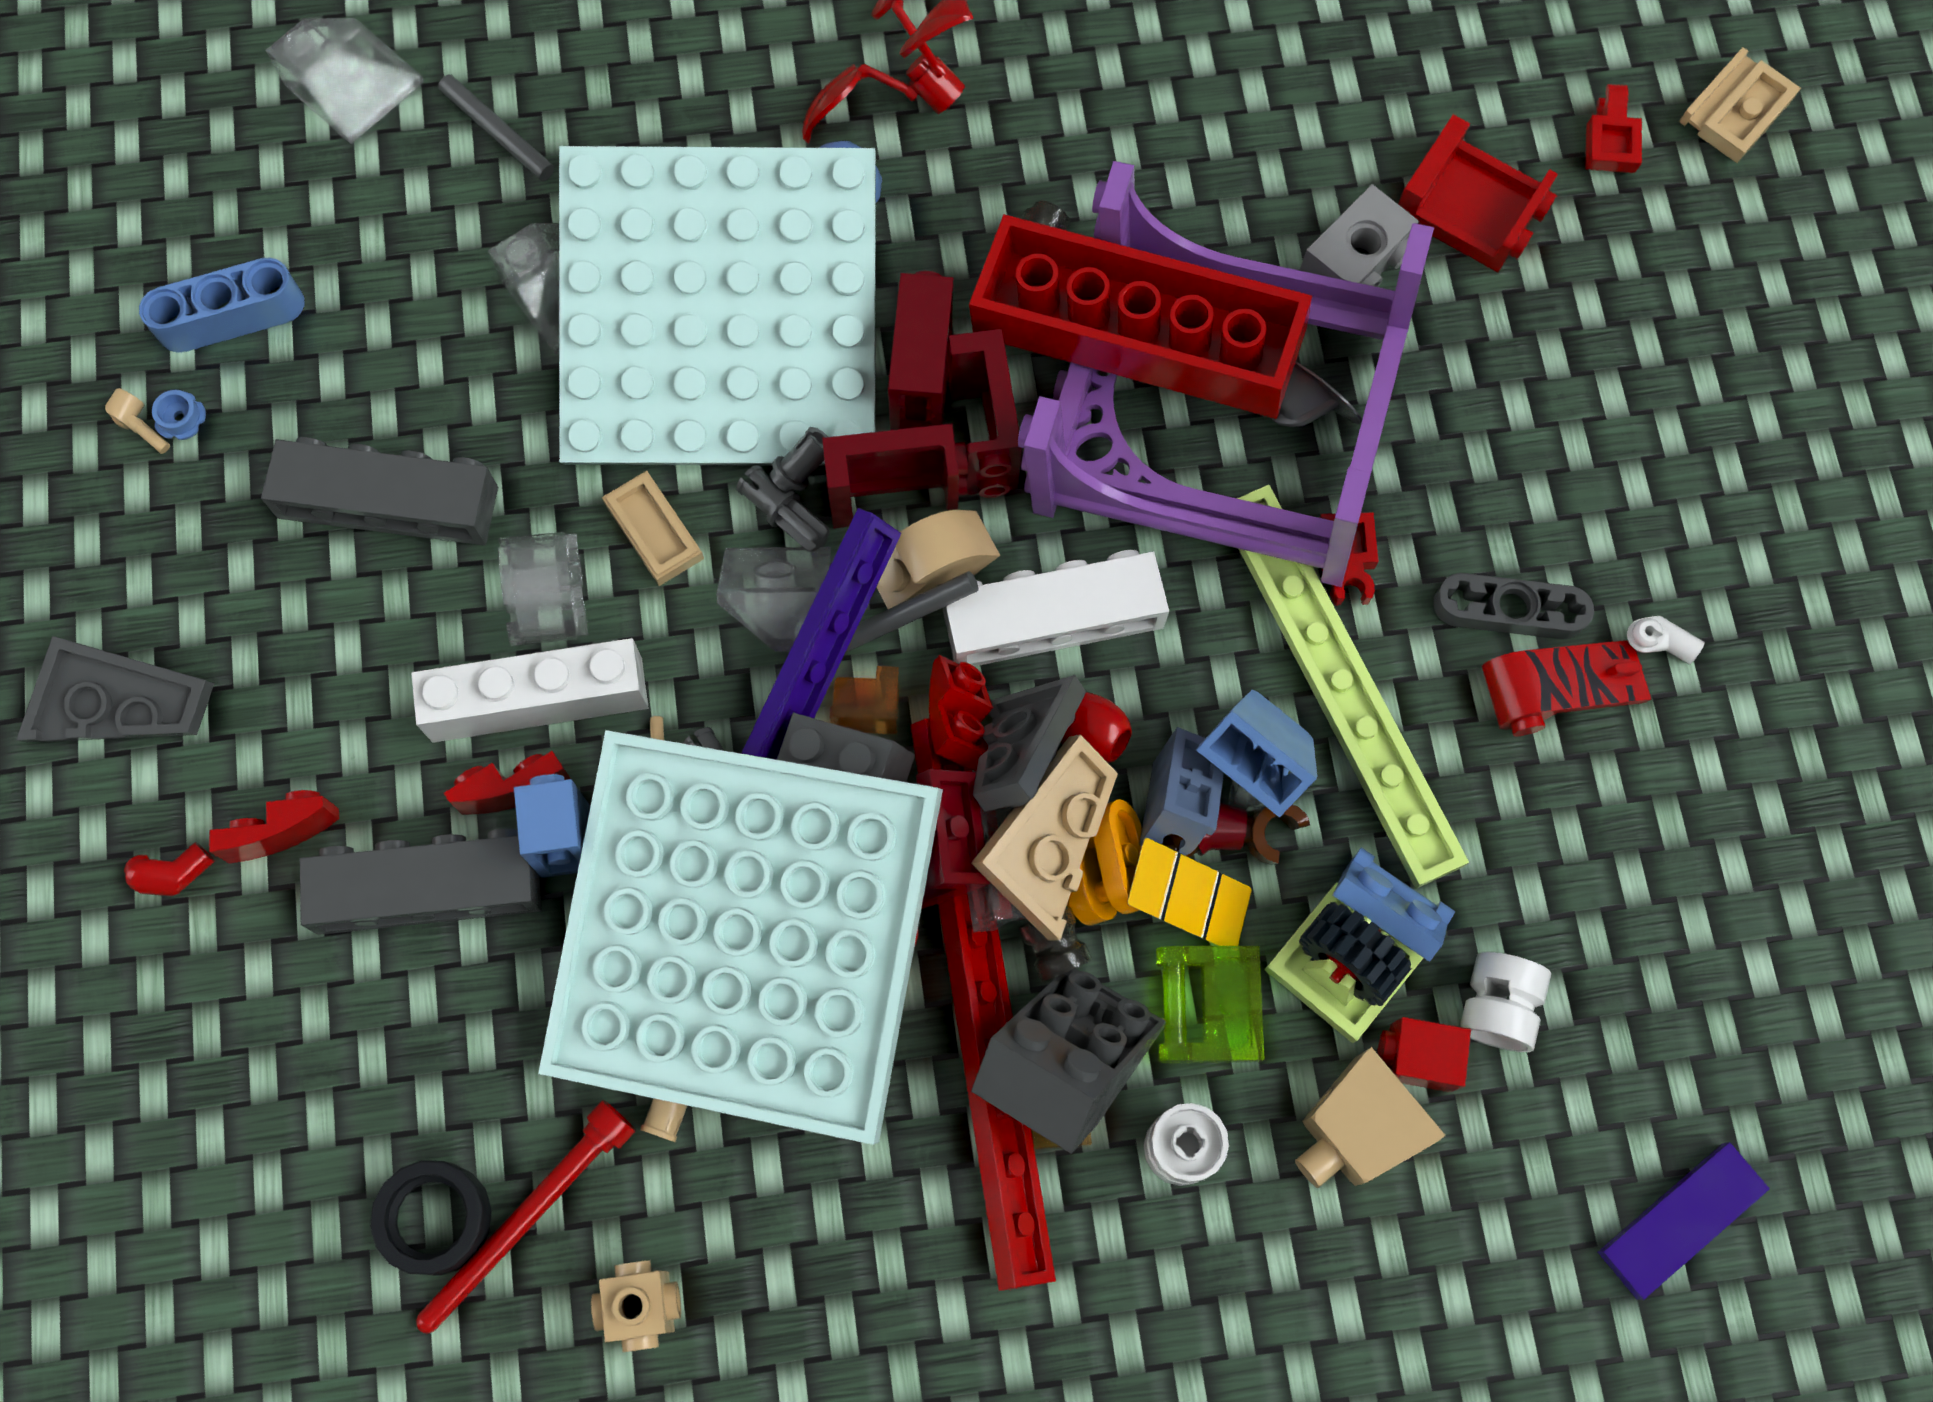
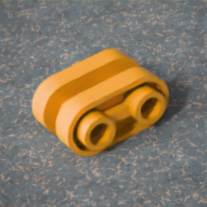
(1108, 866)

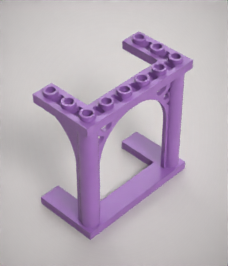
(1056, 428)

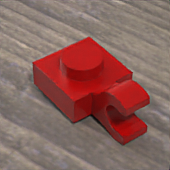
(1611, 136)

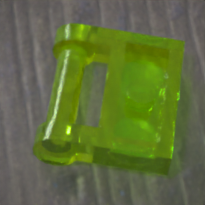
(1228, 1004)

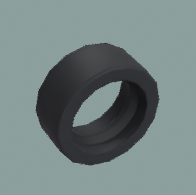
(392, 1194)

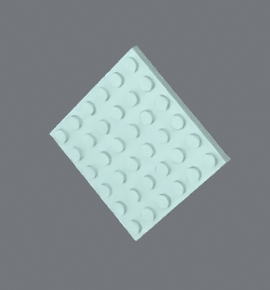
(713, 301)
(742, 935)

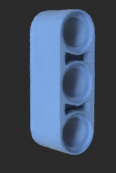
(198, 298)

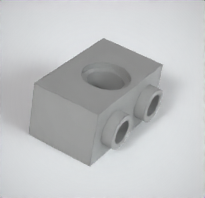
(1369, 224)

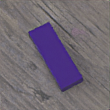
(1683, 1221)

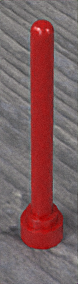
(603, 1132)

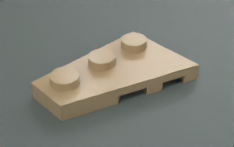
(1043, 842)

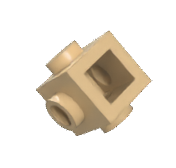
(659, 1300)

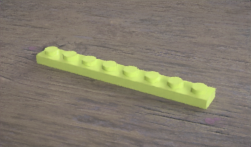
(1356, 713)

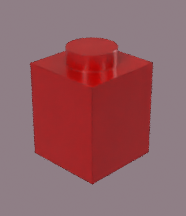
(1426, 1053)

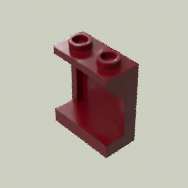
(981, 370)
(891, 464)
(956, 837)

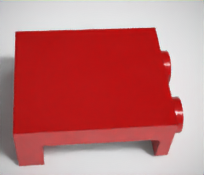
(1475, 198)

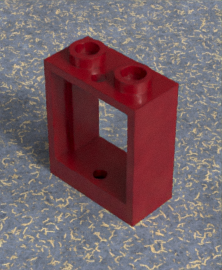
(920, 350)

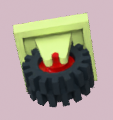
(1343, 966)

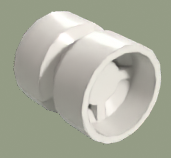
(1500, 1021)
(1186, 1144)

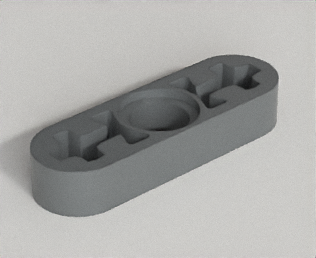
(1549, 625)

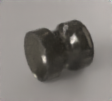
(1056, 956)

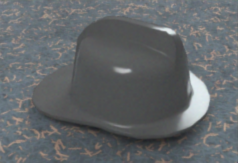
(1310, 399)

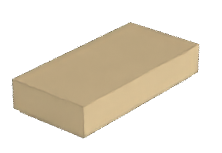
(653, 528)

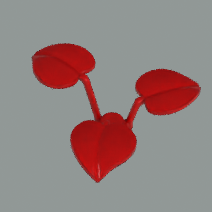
(928, 73)

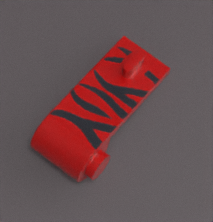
(1549, 681)

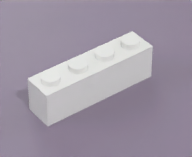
(1058, 609)
(529, 690)

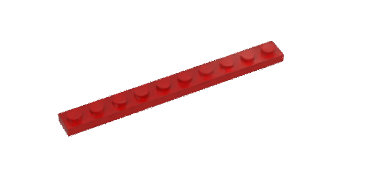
(1002, 1142)

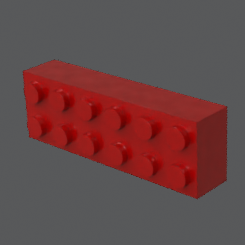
(1141, 315)

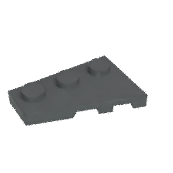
(109, 696)
(1024, 741)

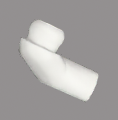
(1660, 634)

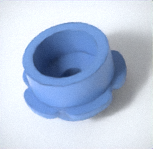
(169, 406)

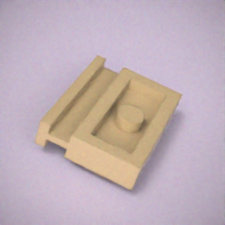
(1740, 105)

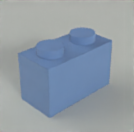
(551, 824)

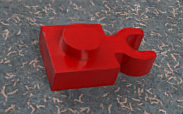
(1362, 557)

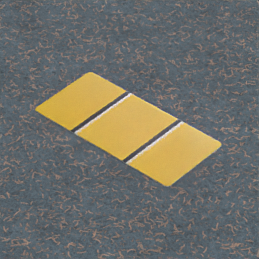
(1189, 894)

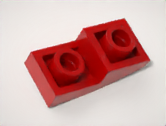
(956, 711)
(487, 791)
(287, 825)

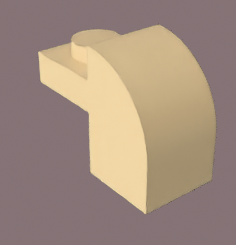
(935, 553)

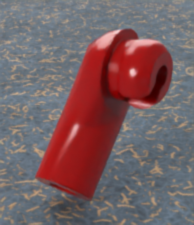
(166, 877)

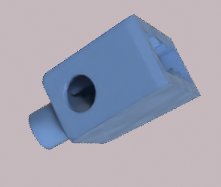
(1258, 749)

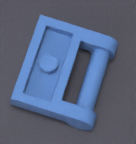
(1393, 905)

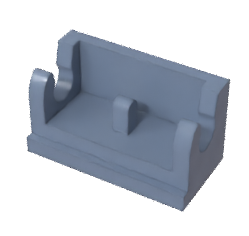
(1182, 793)

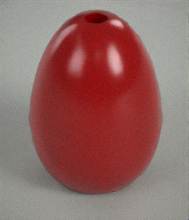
(1101, 726)

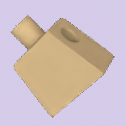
(1365, 1125)

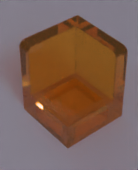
(867, 703)

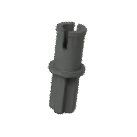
(784, 510)

